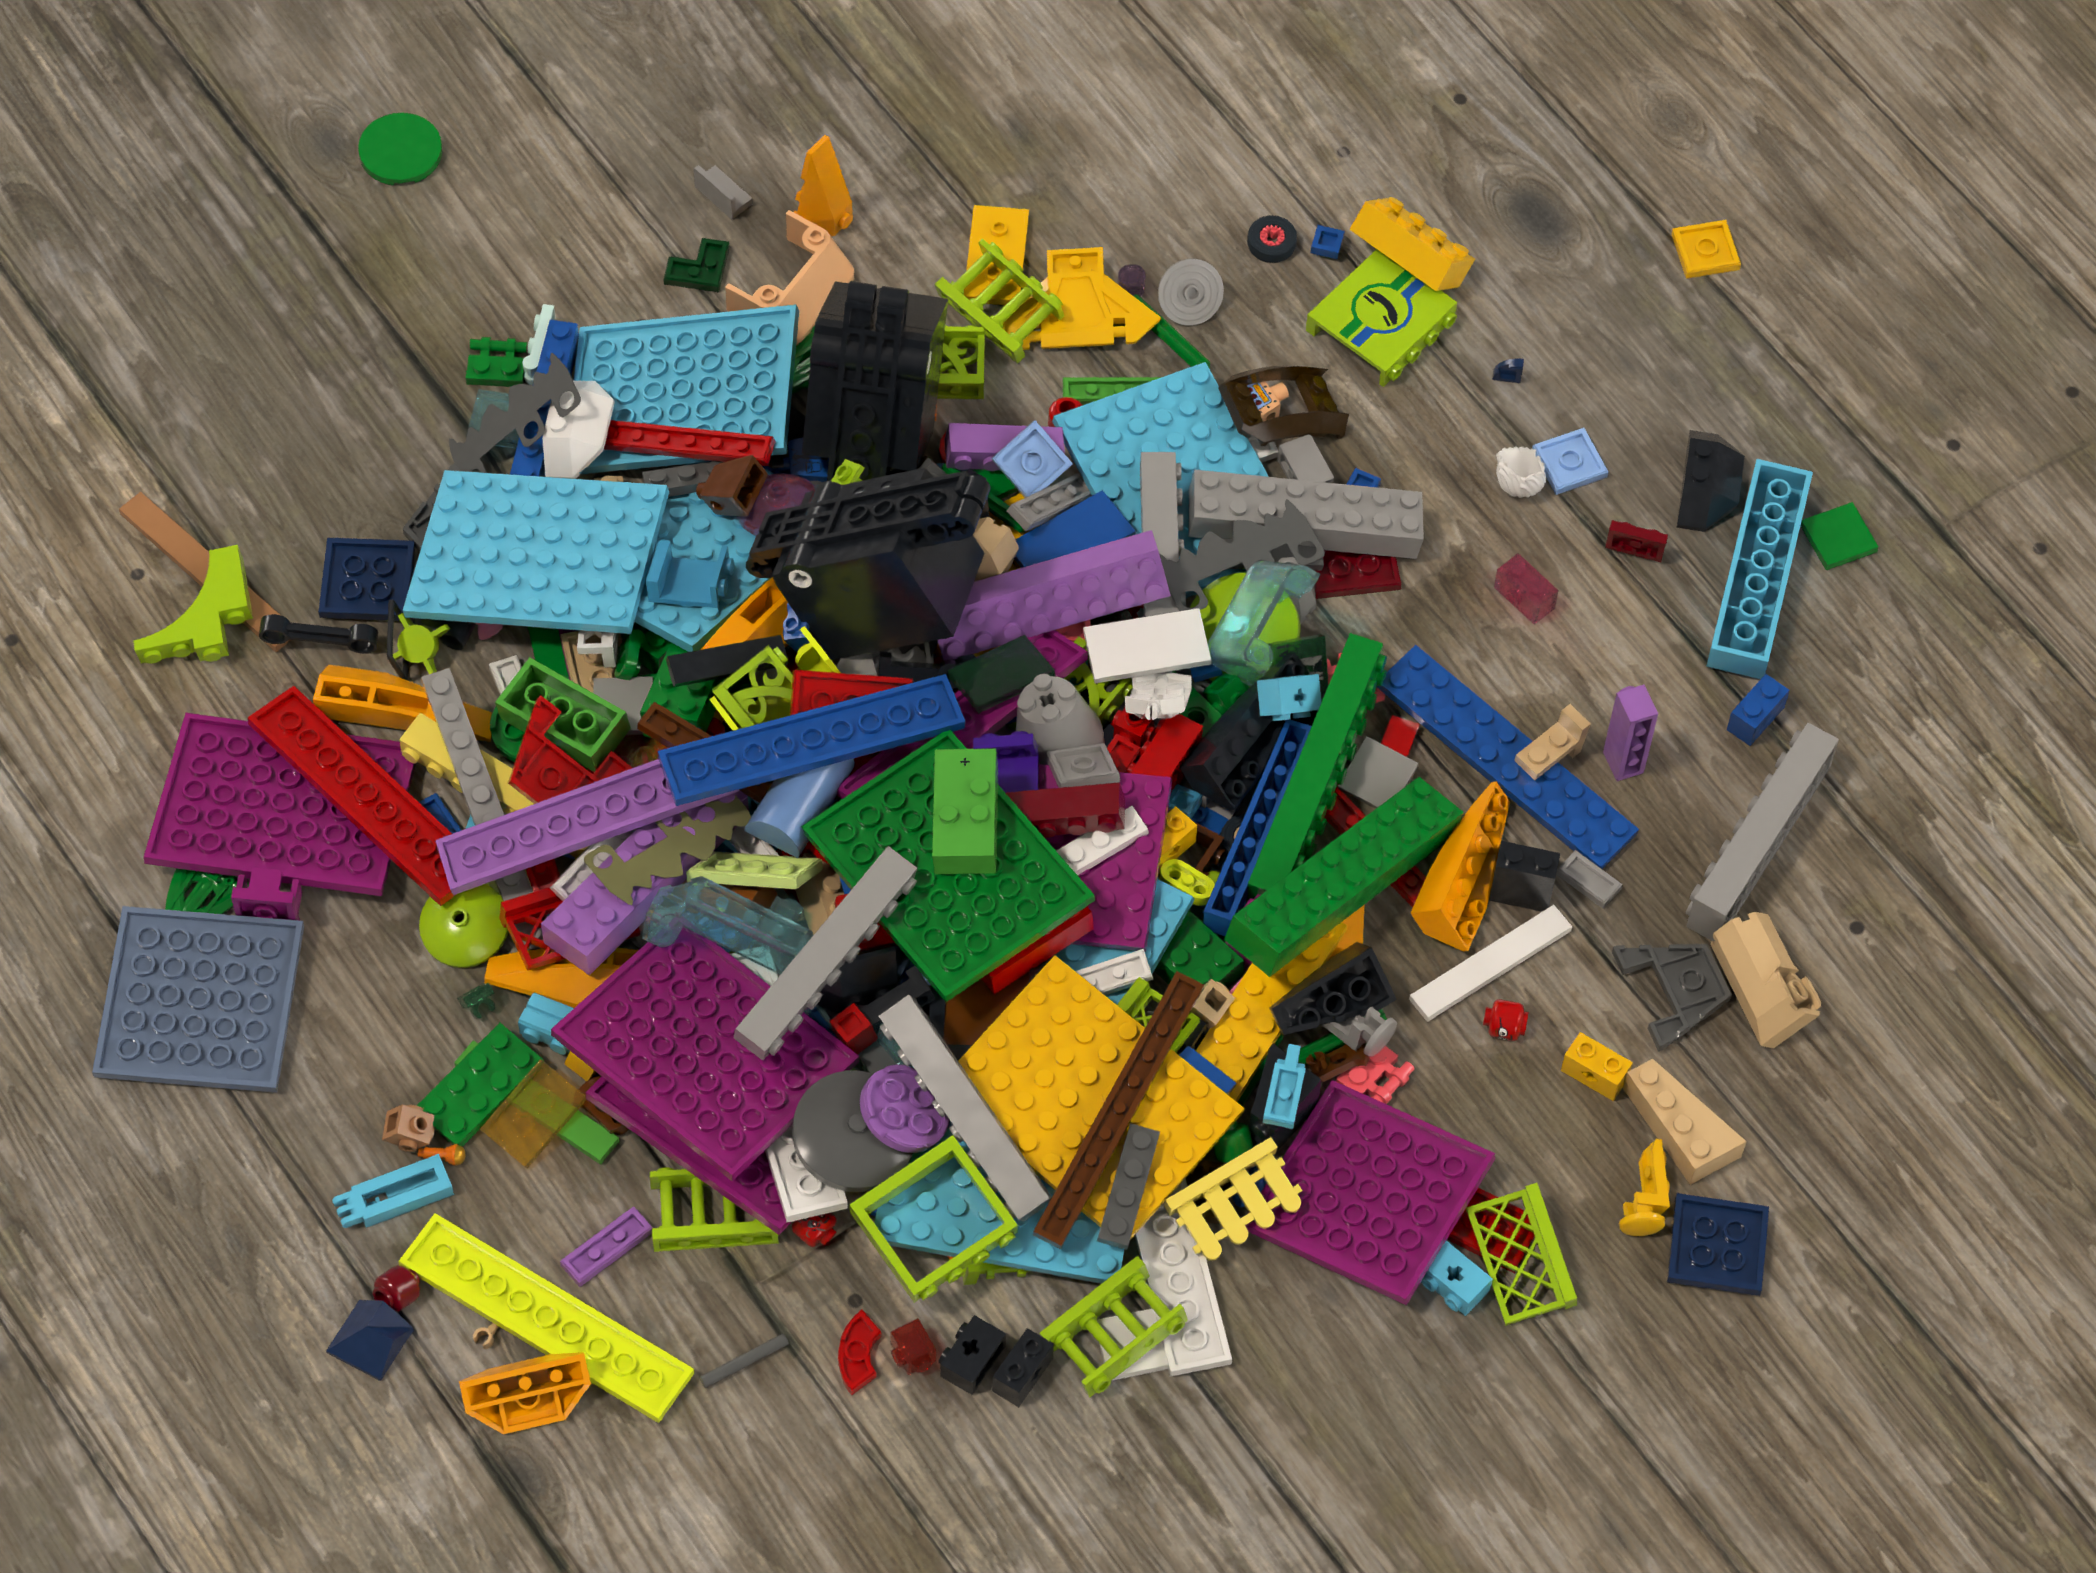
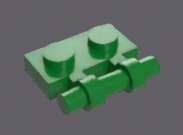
(496, 370)

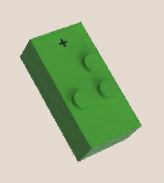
(587, 723)
(965, 811)

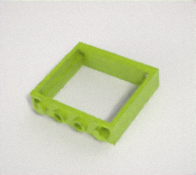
(904, 1179)

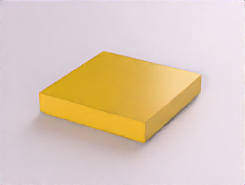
(1706, 249)

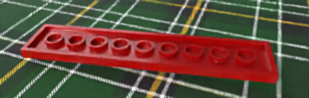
(356, 787)

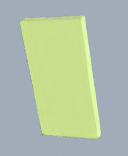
(756, 870)

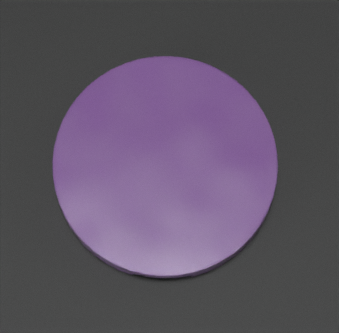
(901, 1111)

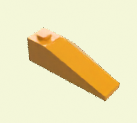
(824, 193)

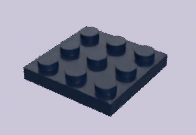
(364, 576)
(1718, 1244)

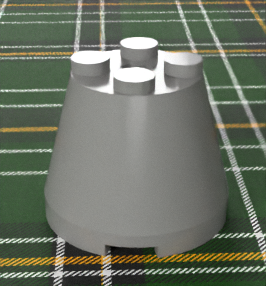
(1057, 716)

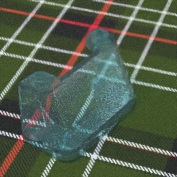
(1235, 640)

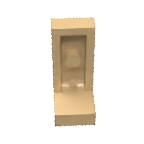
(1554, 744)

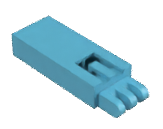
(405, 1189)

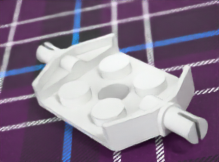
(1159, 695)

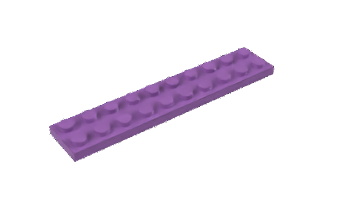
(559, 826)

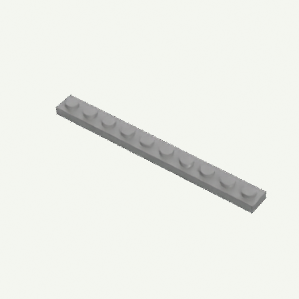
(471, 772)

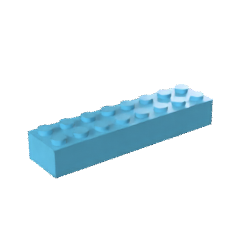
(1759, 569)

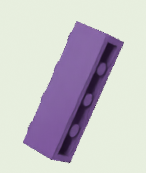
(975, 444)
(1630, 732)

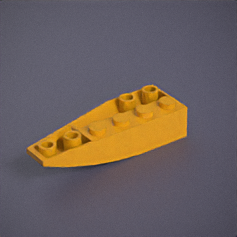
(755, 619)
(382, 700)
(1463, 873)
(557, 981)

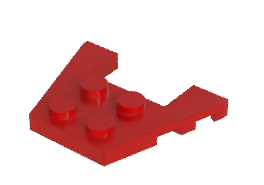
(545, 769)

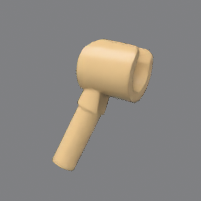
(490, 1331)

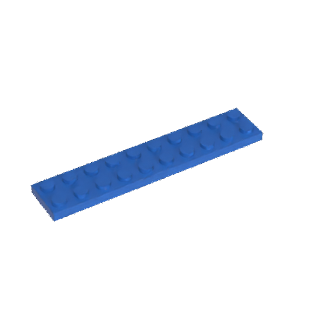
(810, 739)
(1490, 746)

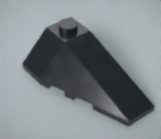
(1335, 992)

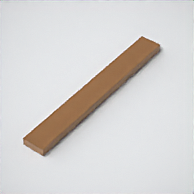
(184, 551)

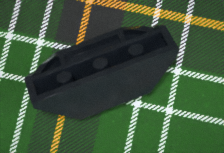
(1709, 481)
(865, 979)

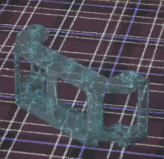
(726, 921)

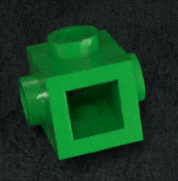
(1224, 691)

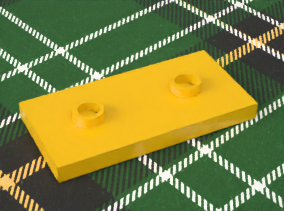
(1009, 232)

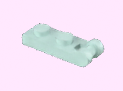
(535, 344)

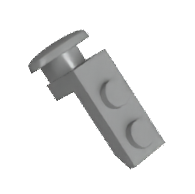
(1367, 1029)

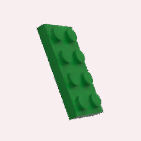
(479, 1085)

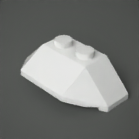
(579, 437)

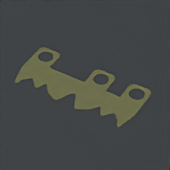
(664, 857)

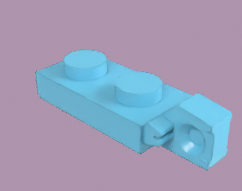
(1285, 1089)

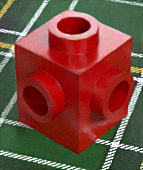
(1133, 727)

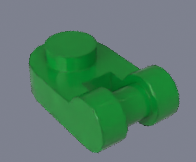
(627, 655)

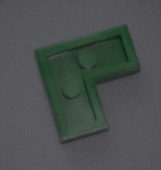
(699, 274)

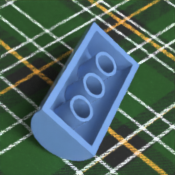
(795, 802)

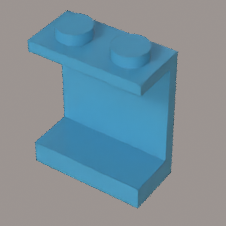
(688, 580)

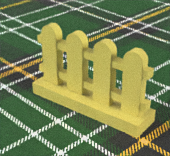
(1245, 1187)

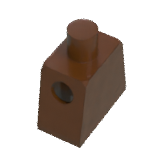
(733, 486)

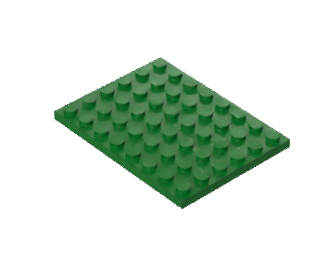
(949, 923)

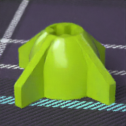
(419, 643)

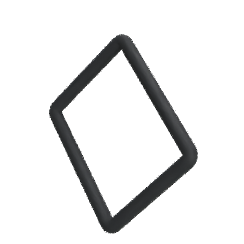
(392, 606)

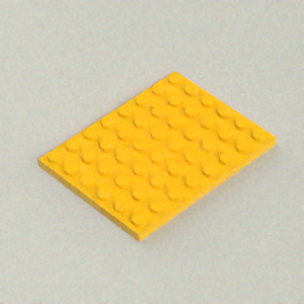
(1052, 1068)

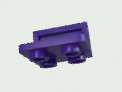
(1016, 759)

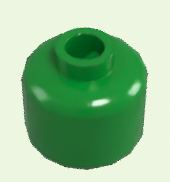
(1233, 1143)

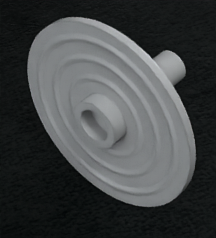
(1190, 292)

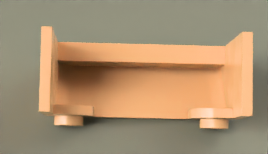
(811, 283)

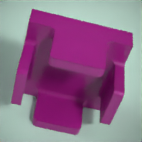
(264, 896)

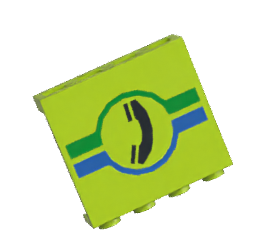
(1383, 315)

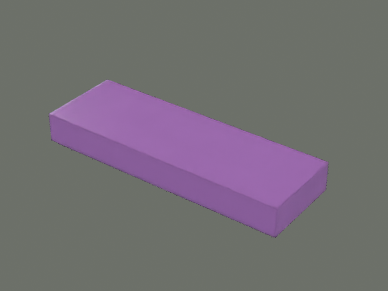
(606, 1246)

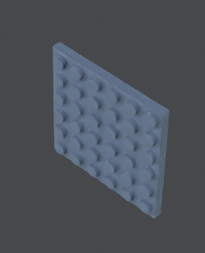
(198, 999)

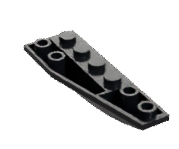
(1238, 744)

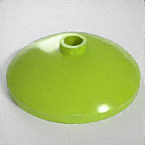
(468, 941)

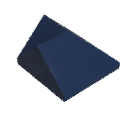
(370, 1338)

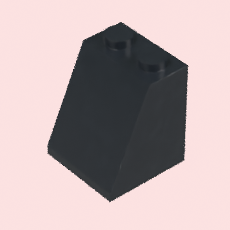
(1524, 876)
(1308, 1100)

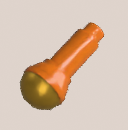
(453, 1154)

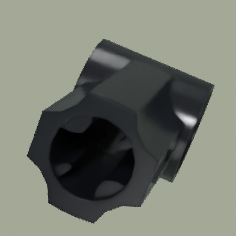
(455, 637)

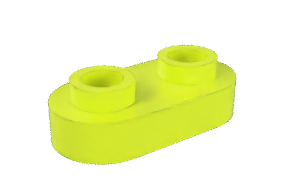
(1188, 880)

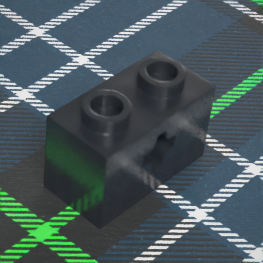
(1023, 1367)
(970, 1370)

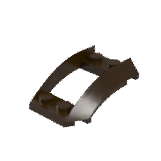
(1319, 421)

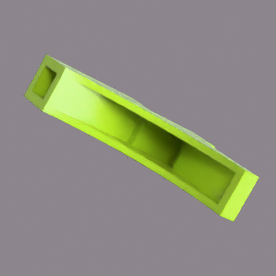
(201, 628)

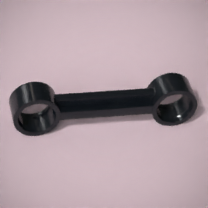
(358, 638)

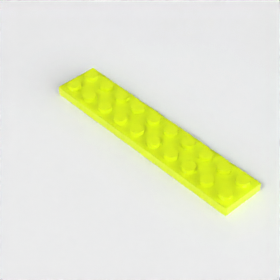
(546, 1316)

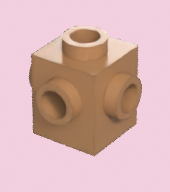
(408, 1127)

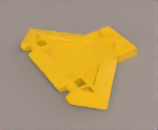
(1089, 305)

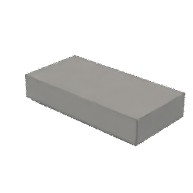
(1589, 879)

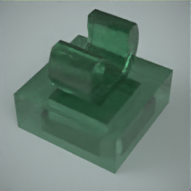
(475, 997)

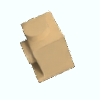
(1219, 1000)

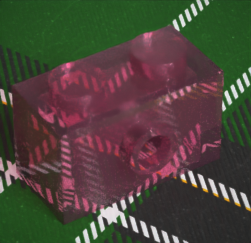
(1526, 588)

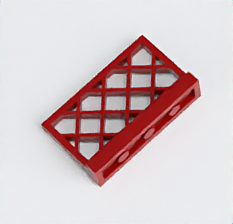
(528, 909)

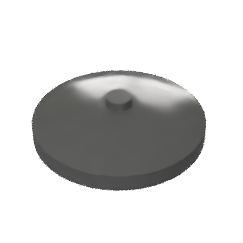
(835, 1138)

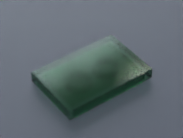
(999, 673)

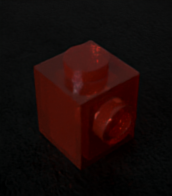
(912, 1347)

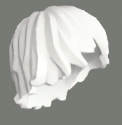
(1520, 471)

